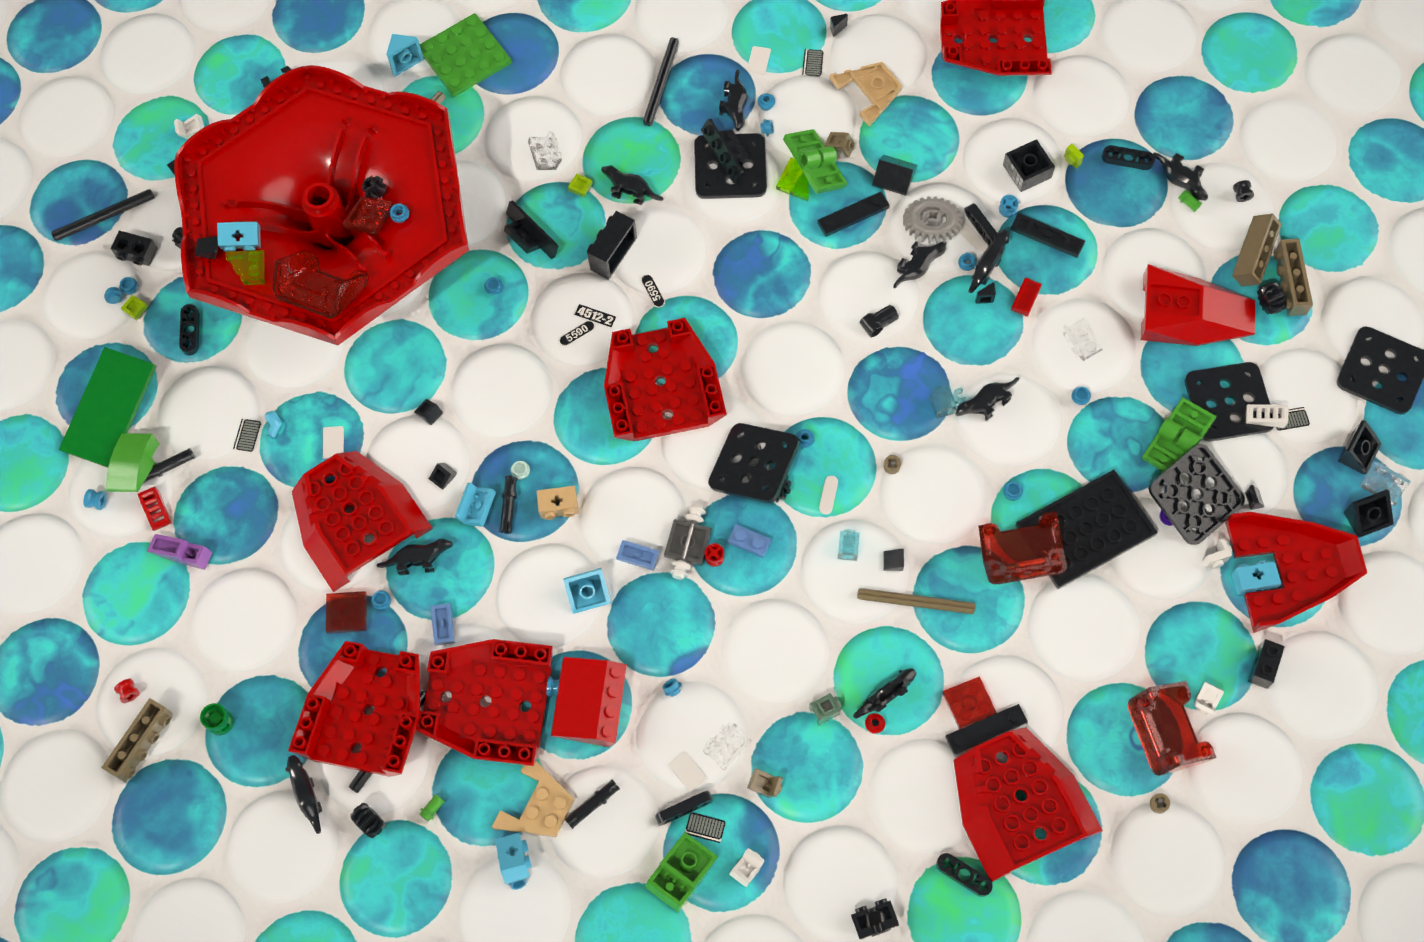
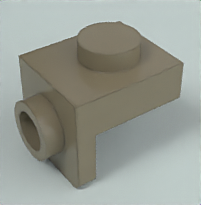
(765, 783)

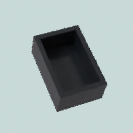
(612, 244)

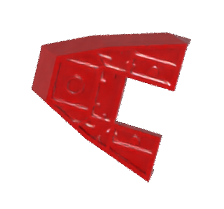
(1309, 558)

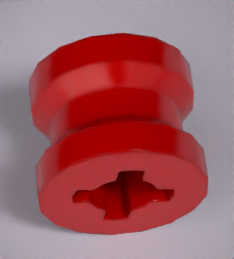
(714, 550)
(126, 691)

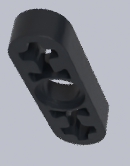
(1115, 150)
(980, 223)
(193, 336)
(683, 808)
(974, 888)

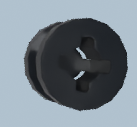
(1243, 191)

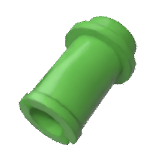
(1189, 200)
(431, 808)

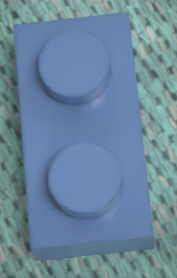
(749, 541)
(637, 555)
(442, 624)

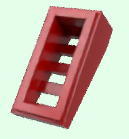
(148, 498)

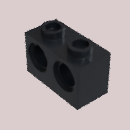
(134, 245)

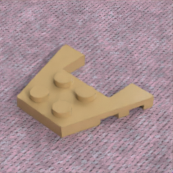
(877, 85)
(545, 809)

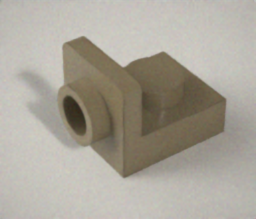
(841, 142)

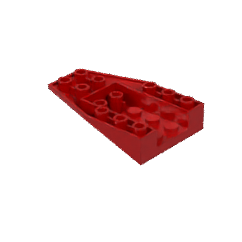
(1192, 310)

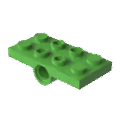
(815, 160)
(1178, 434)

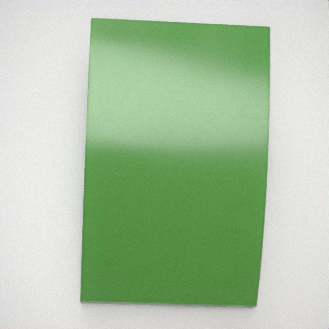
(131, 462)
(681, 872)

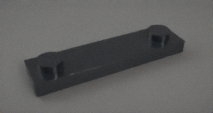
(853, 214)
(1047, 235)
(986, 729)

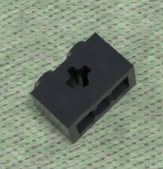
(1266, 663)

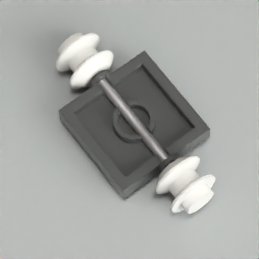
(687, 542)

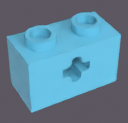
(230, 230)
(1246, 583)
(512, 858)

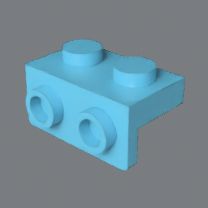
(475, 505)

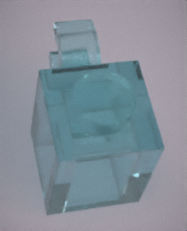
(944, 401)
(848, 545)

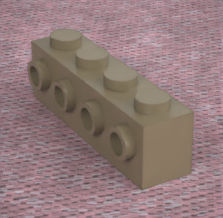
(1256, 250)
(1293, 277)
(137, 740)

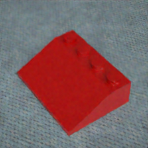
(589, 701)

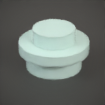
(520, 470)

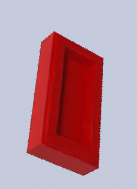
(1026, 297)

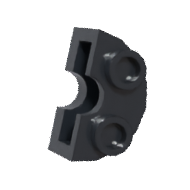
(874, 920)

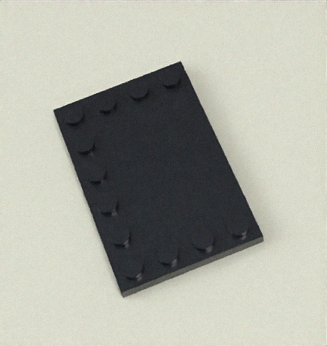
(1095, 525)

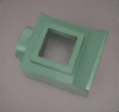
(825, 708)

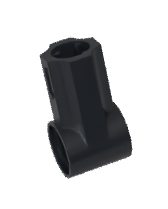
(874, 323)

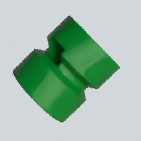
(216, 719)

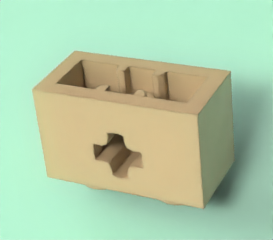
(548, 500)

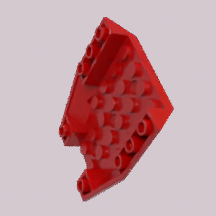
(998, 19)
(690, 387)
(338, 538)
(493, 669)
(336, 706)
(1002, 825)

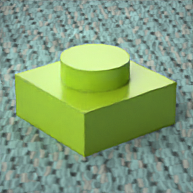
(1073, 156)
(580, 185)
(134, 307)

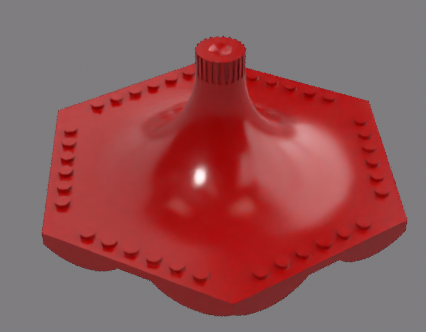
(298, 172)

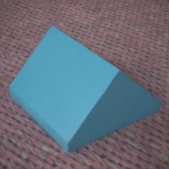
(403, 53)
(587, 590)

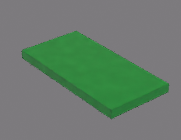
(107, 406)

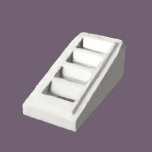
(1280, 422)

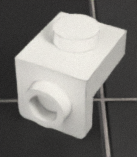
(189, 127)
(1219, 558)
(1208, 698)
(747, 867)

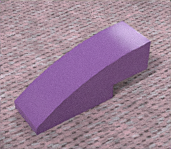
(180, 551)

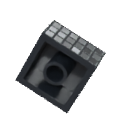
(1028, 165)

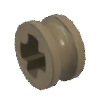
(892, 458)
(1153, 805)

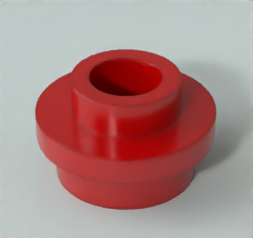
(875, 729)

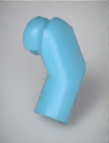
(275, 423)

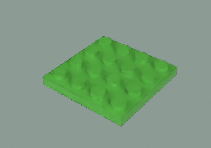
(464, 55)

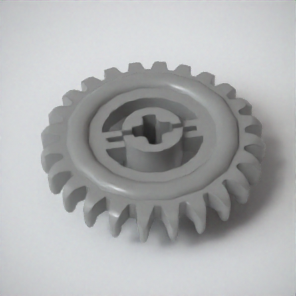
(930, 225)

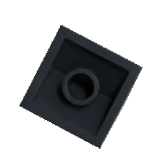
(894, 174)
(1360, 448)
(1370, 513)

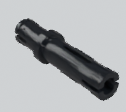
(170, 463)
(509, 496)
(600, 797)

